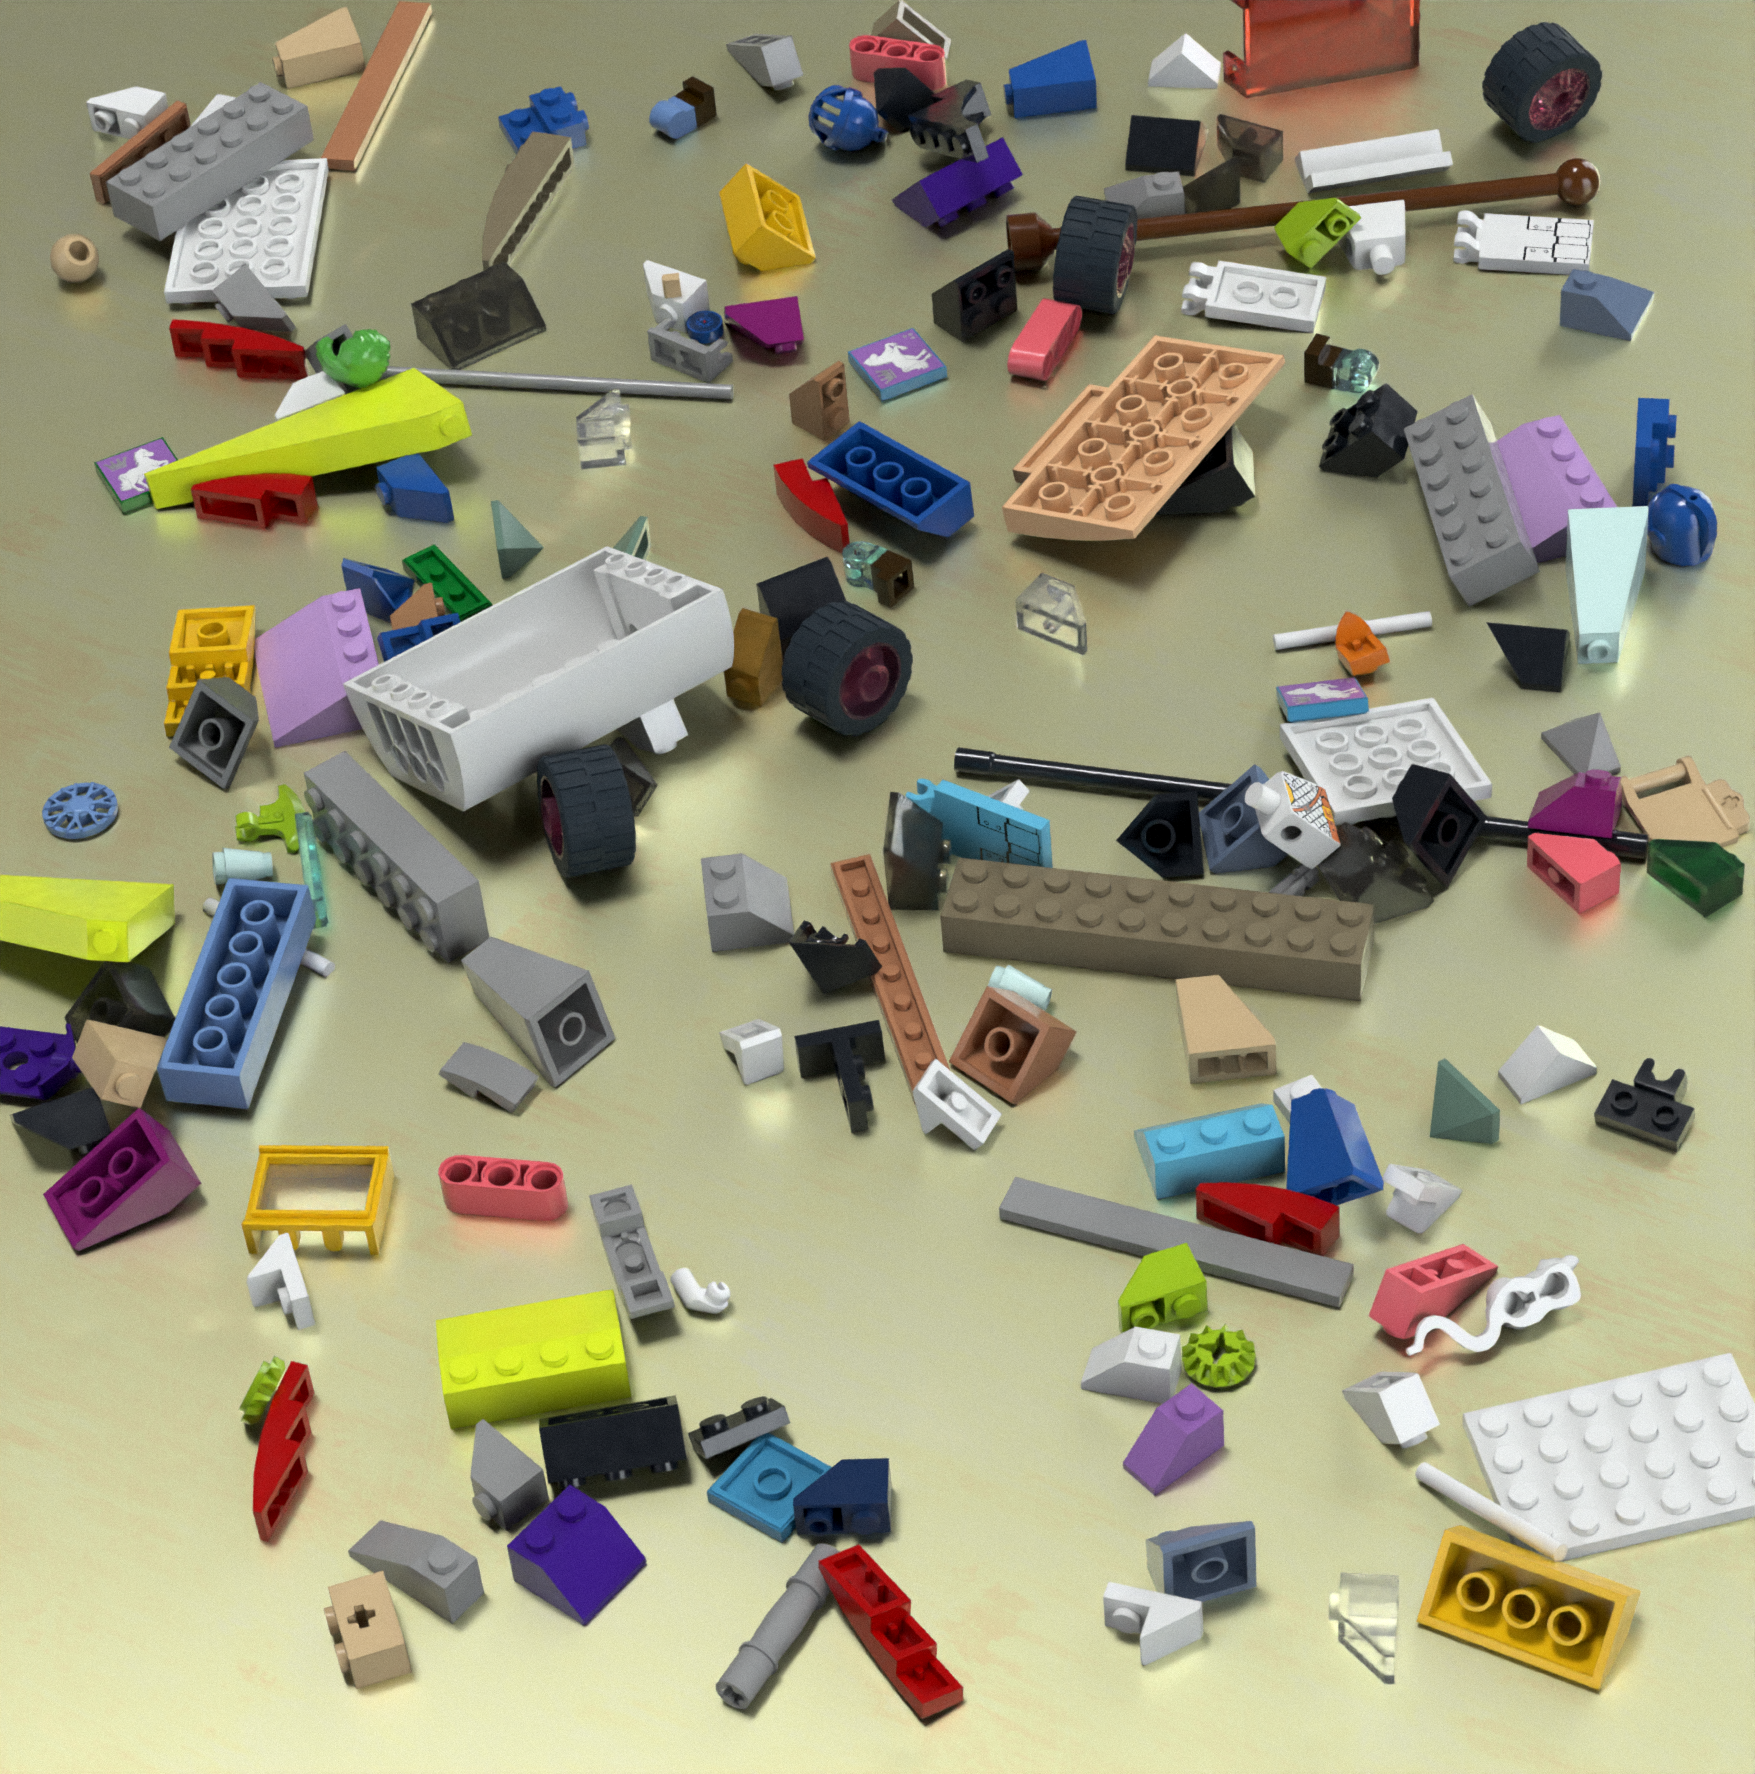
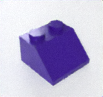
(574, 1555)

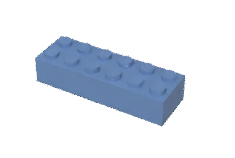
(237, 993)

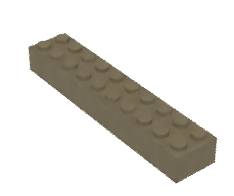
(1158, 928)

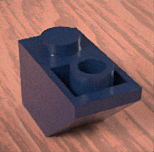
(847, 1499)

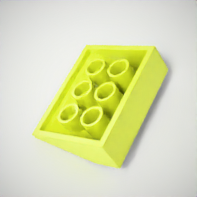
(531, 1359)

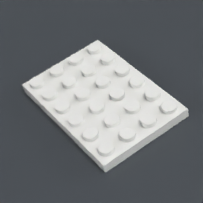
(264, 225)
(1624, 1456)

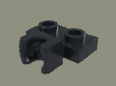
(1649, 1108)

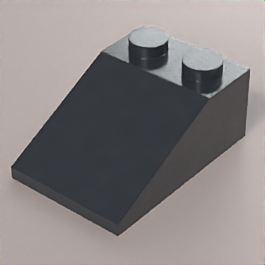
(1219, 480)

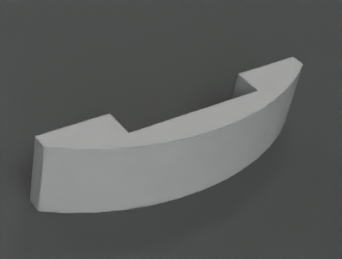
(630, 1252)

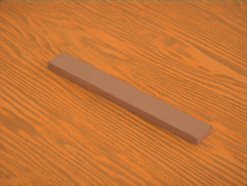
(376, 85)
(895, 983)

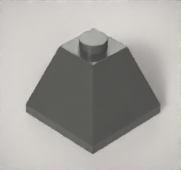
(216, 728)

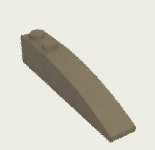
(525, 194)

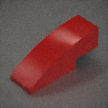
(256, 499)
(811, 504)
(1270, 1215)

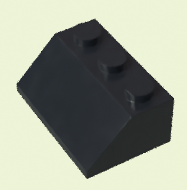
(612, 1441)

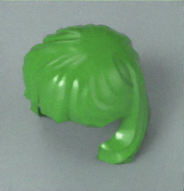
(359, 360)

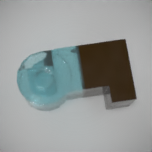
(1339, 367)
(878, 570)

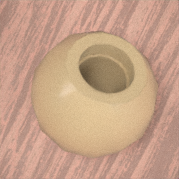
(74, 258)

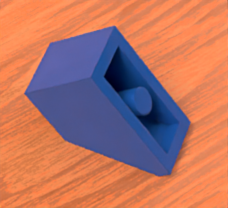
(414, 490)

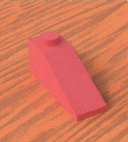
(1428, 1288)

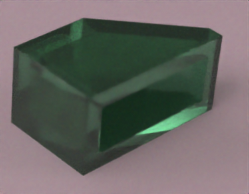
(1696, 872)

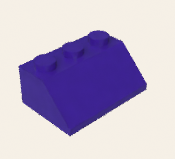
(960, 186)

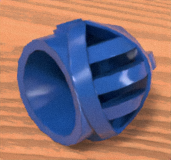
(854, 125)
(1682, 525)

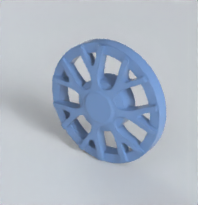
(80, 810)

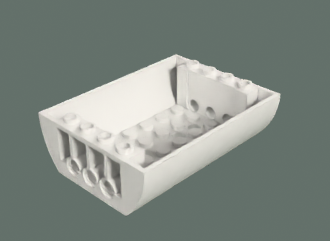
(541, 674)

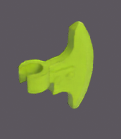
(273, 820)

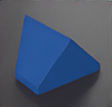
(380, 588)

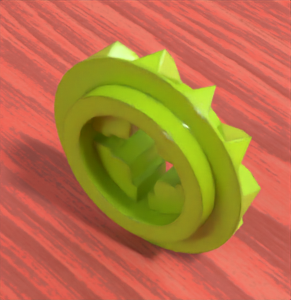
(1232, 1367)
(261, 1390)

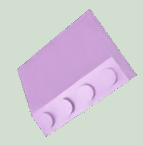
(1548, 479)
(307, 663)

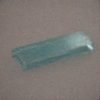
(311, 866)

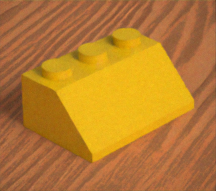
(765, 222)

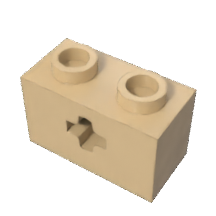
(368, 1630)

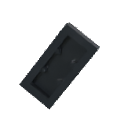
(845, 1052)

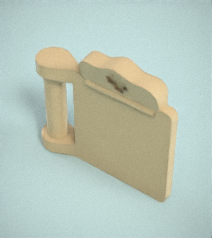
(1688, 811)

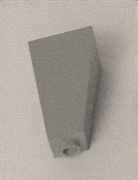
(542, 1006)

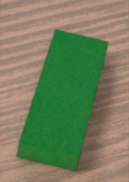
(447, 581)

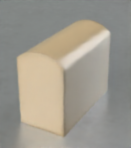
(671, 285)

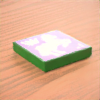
(125, 472)

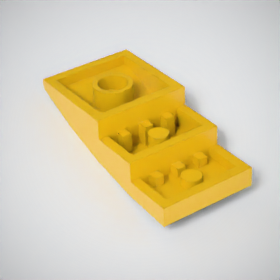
(208, 646)

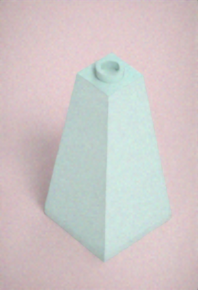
(1604, 577)

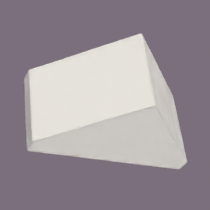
(1185, 66)
(1544, 1065)

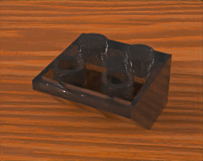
(1375, 873)

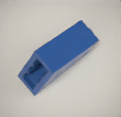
(1053, 83)
(1329, 1150)

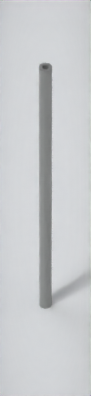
(571, 383)

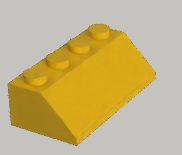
(1527, 1606)

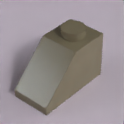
(906, 24)

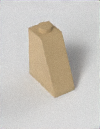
(320, 51)
(1221, 1033)
(118, 1061)

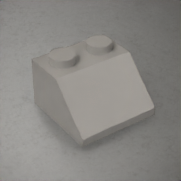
(745, 903)

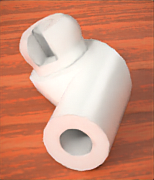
(700, 1299)

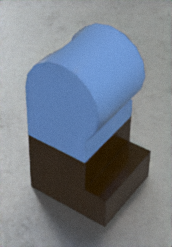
(685, 110)

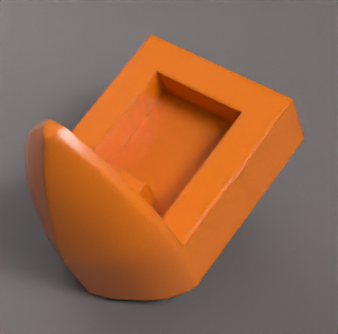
(1358, 646)

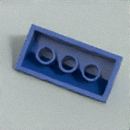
(896, 480)

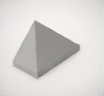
(1583, 745)

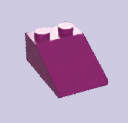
(122, 1182)

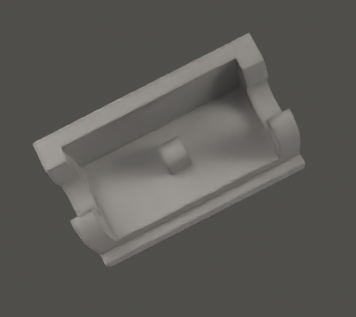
(687, 354)

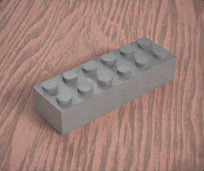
(210, 161)
(1471, 500)
(396, 857)

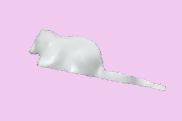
(1512, 1304)

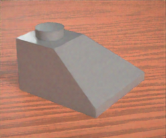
(1150, 194)

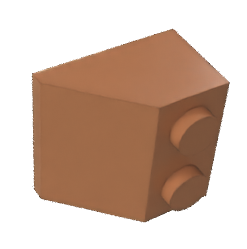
(1011, 1044)

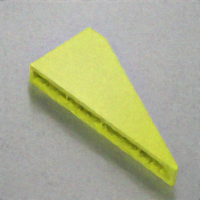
(360, 428)
(84, 915)

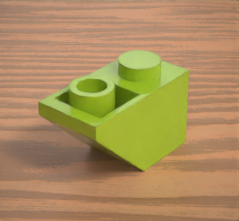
(1315, 228)
(1163, 1290)

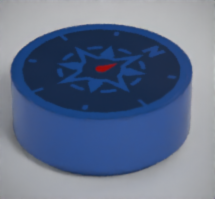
(705, 326)

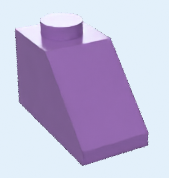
(1176, 1439)

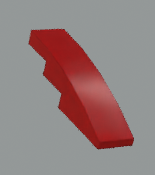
(247, 350)
(280, 1453)
(889, 1632)

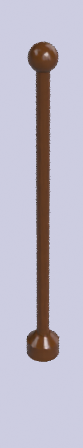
(1574, 183)

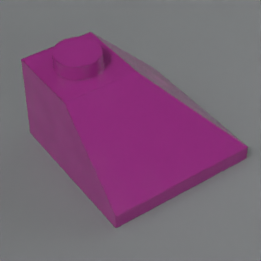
(768, 323)
(1580, 805)

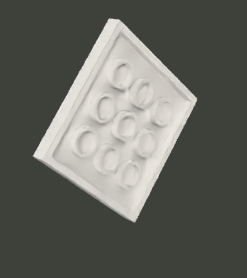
(1369, 753)

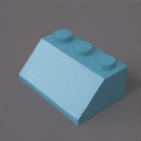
(1212, 1149)

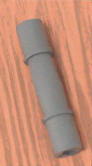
(776, 1633)

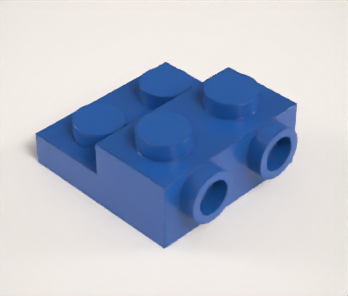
(550, 113)
(1651, 448)

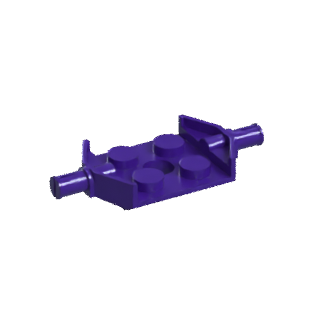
(46, 1062)

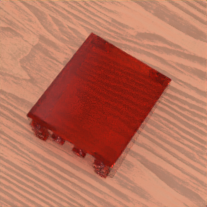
(1321, 43)

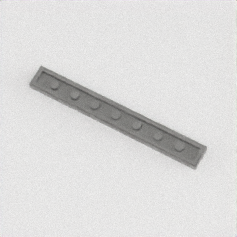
(1148, 1232)

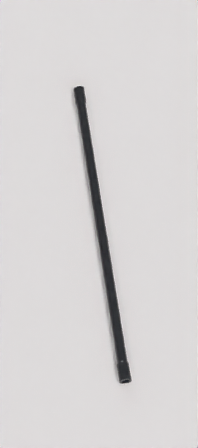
(989, 763)

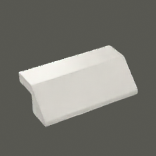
(1372, 161)

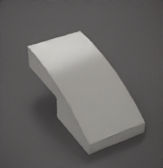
(492, 1074)

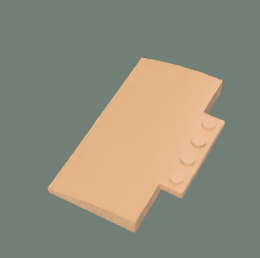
(1135, 442)

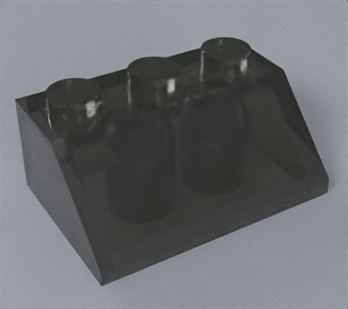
(477, 317)

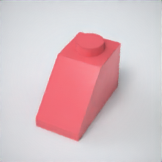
(1574, 869)

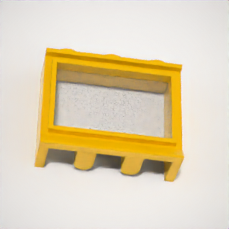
(320, 1191)

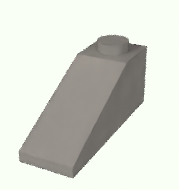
(768, 59)
(422, 1567)

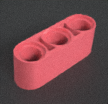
(876, 52)
(1044, 339)
(503, 1187)

